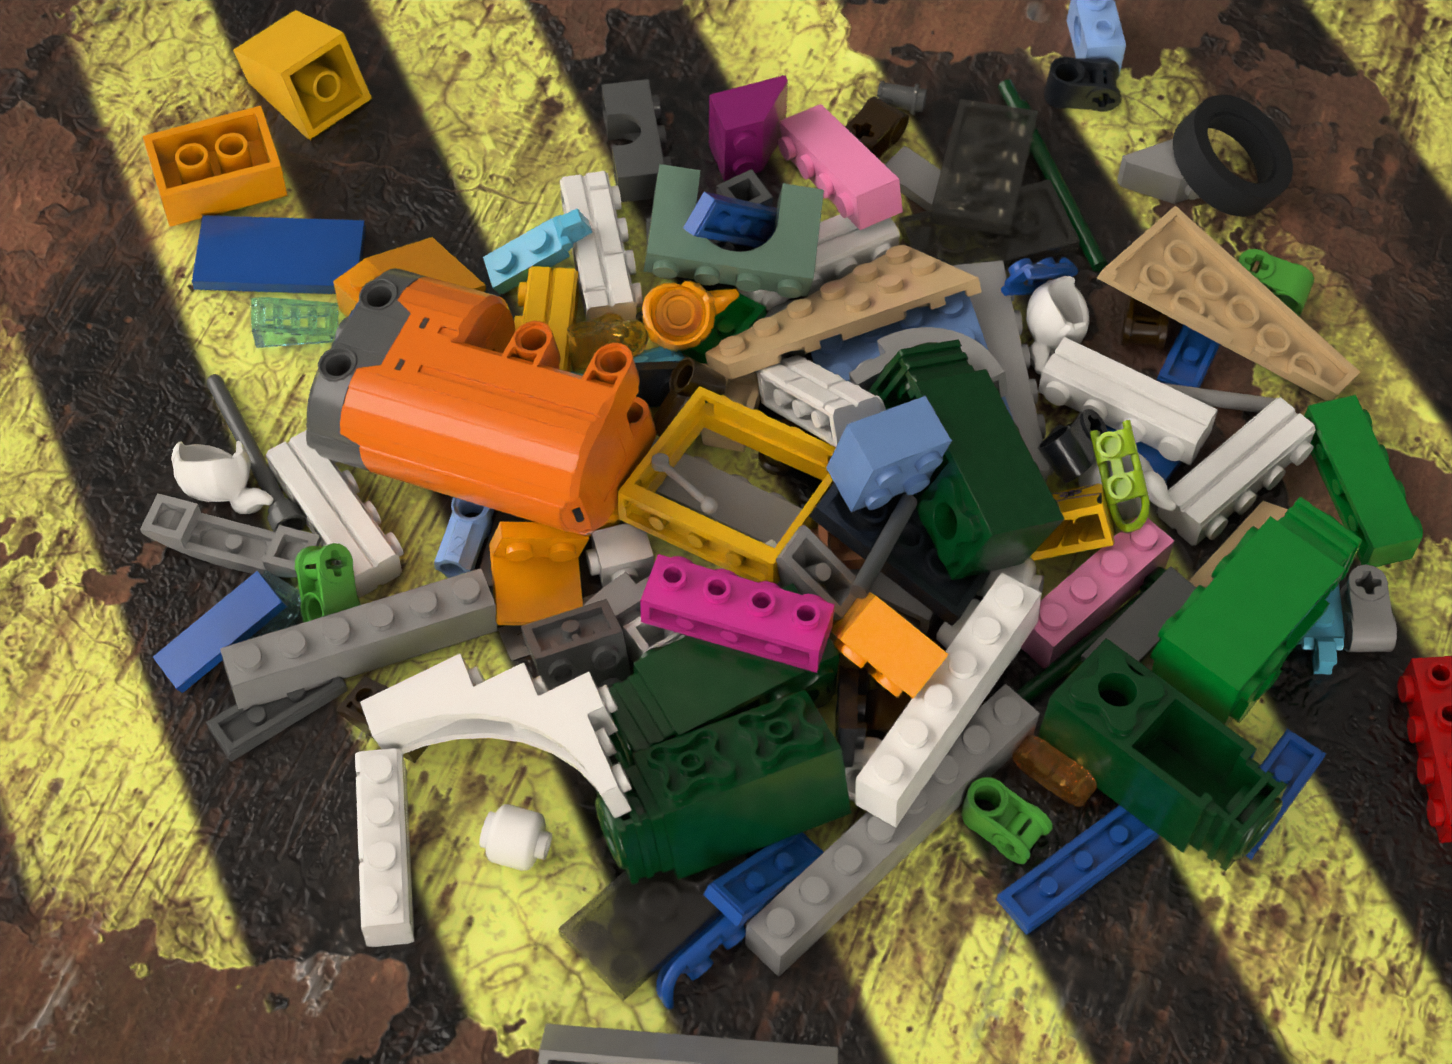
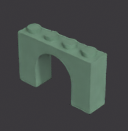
(779, 265)

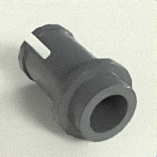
(903, 96)

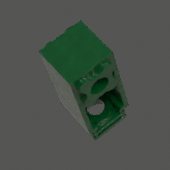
(987, 495)
(703, 683)
(1162, 756)
(728, 790)

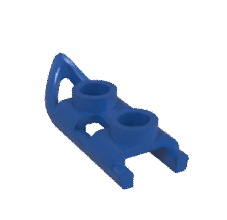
(1036, 273)
(695, 958)

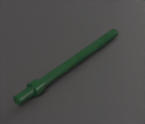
(1050, 171)

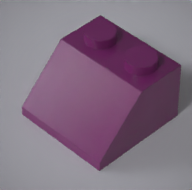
(746, 125)

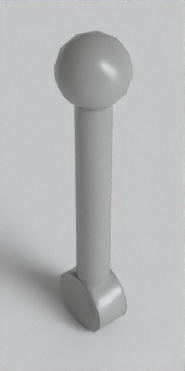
(660, 463)

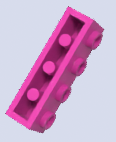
(737, 612)

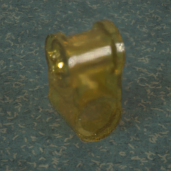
(591, 335)

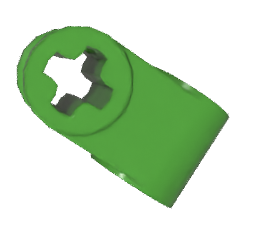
(1284, 279)
(327, 586)
(1007, 821)

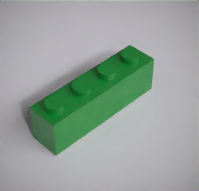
(1362, 482)

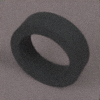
(1210, 177)

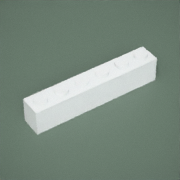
(947, 700)

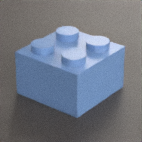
(888, 454)

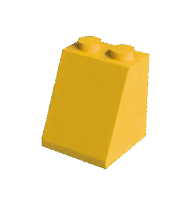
(304, 72)

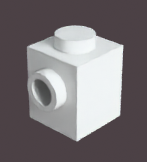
(620, 551)

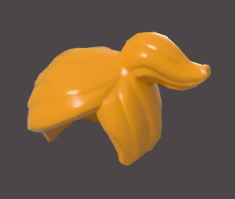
(683, 314)

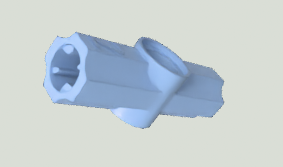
(463, 538)

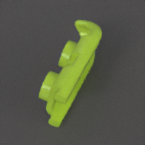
(1121, 485)

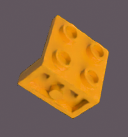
(534, 571)

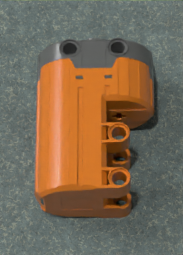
(460, 403)

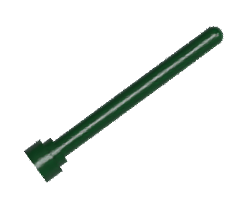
(1072, 656)

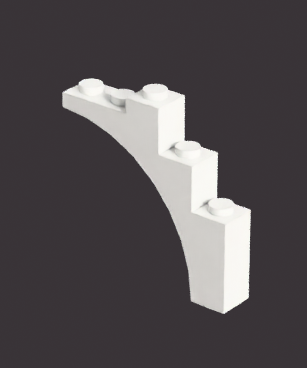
(513, 706)

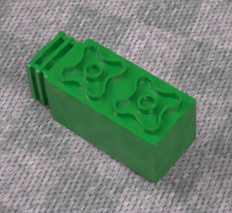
(1262, 602)

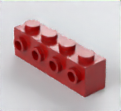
(1428, 696)

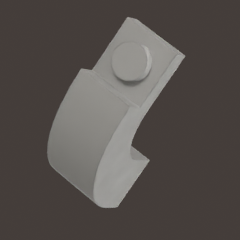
(978, 356)

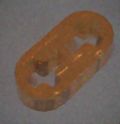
(1054, 770)

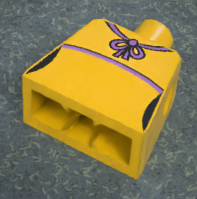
(1085, 523)

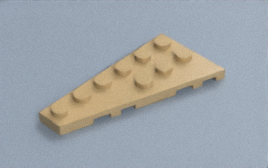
(1206, 289)
(851, 306)

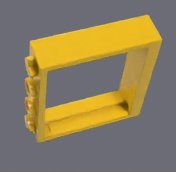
(697, 533)

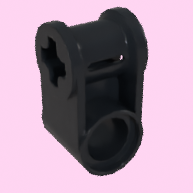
(1080, 83)
(1070, 446)

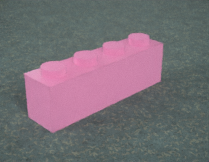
(841, 166)
(1096, 591)

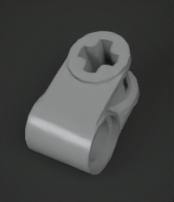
(1367, 612)

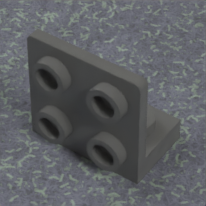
(578, 644)

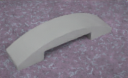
(224, 541)

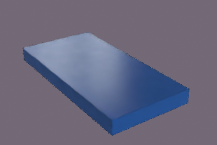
(275, 253)

